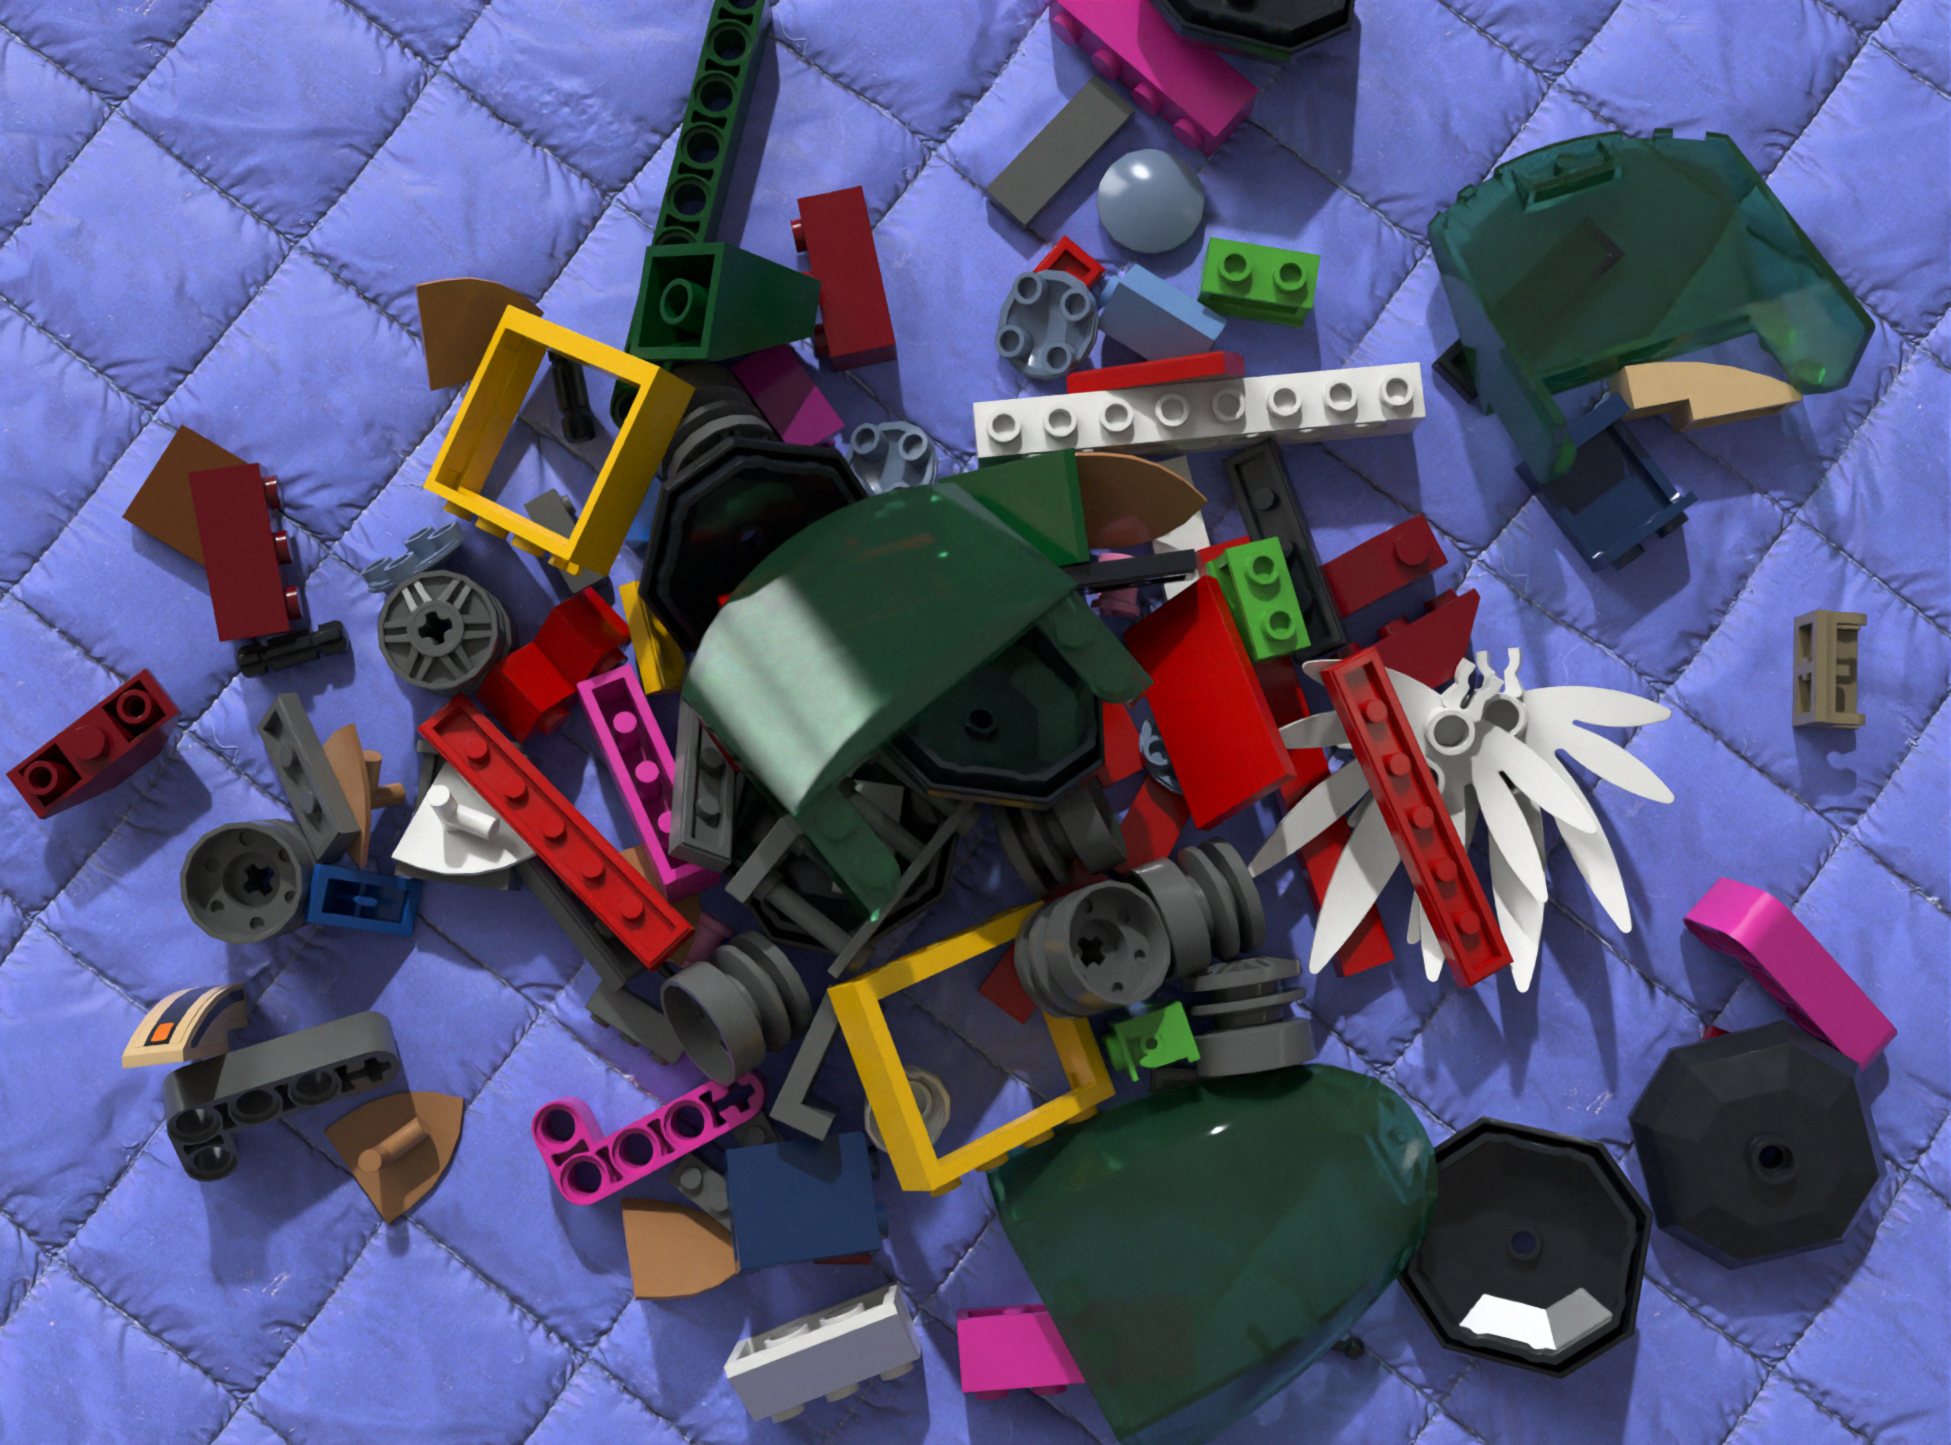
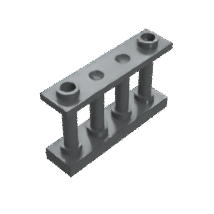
(762, 881)

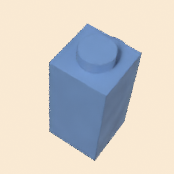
(1157, 317)

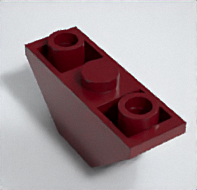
(1431, 645)
(98, 747)

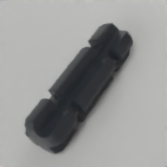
(572, 399)
(293, 649)

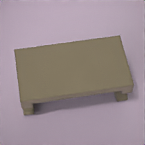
(1826, 670)

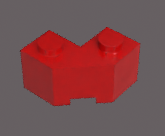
(538, 682)

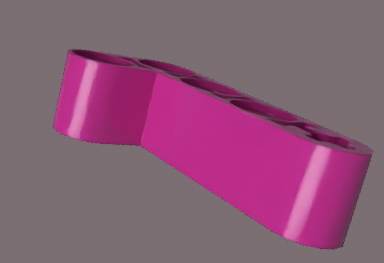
(1791, 968)
(660, 1127)

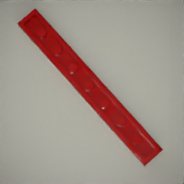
(1317, 859)

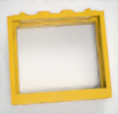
(491, 410)
(888, 1087)

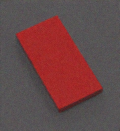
(1209, 704)

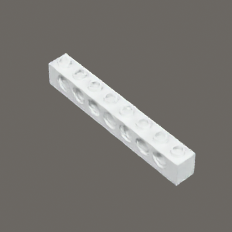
(1204, 415)

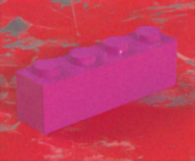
(1176, 80)
(641, 773)
(1013, 1350)

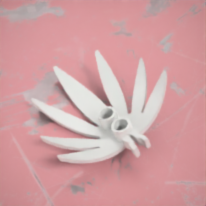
(1546, 723)
(1459, 752)

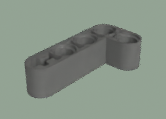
(272, 1081)

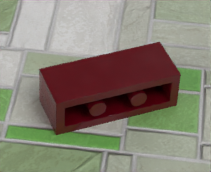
(852, 294)
(245, 552)

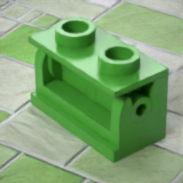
(1258, 282)
(1261, 599)
(1149, 1037)

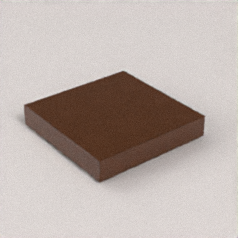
(165, 499)

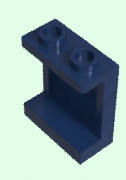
(1611, 493)
(803, 1201)

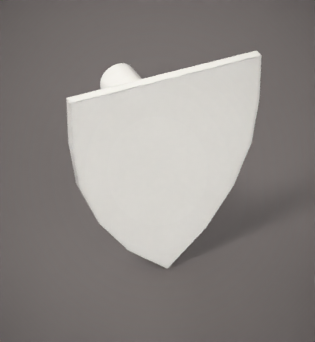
(458, 832)

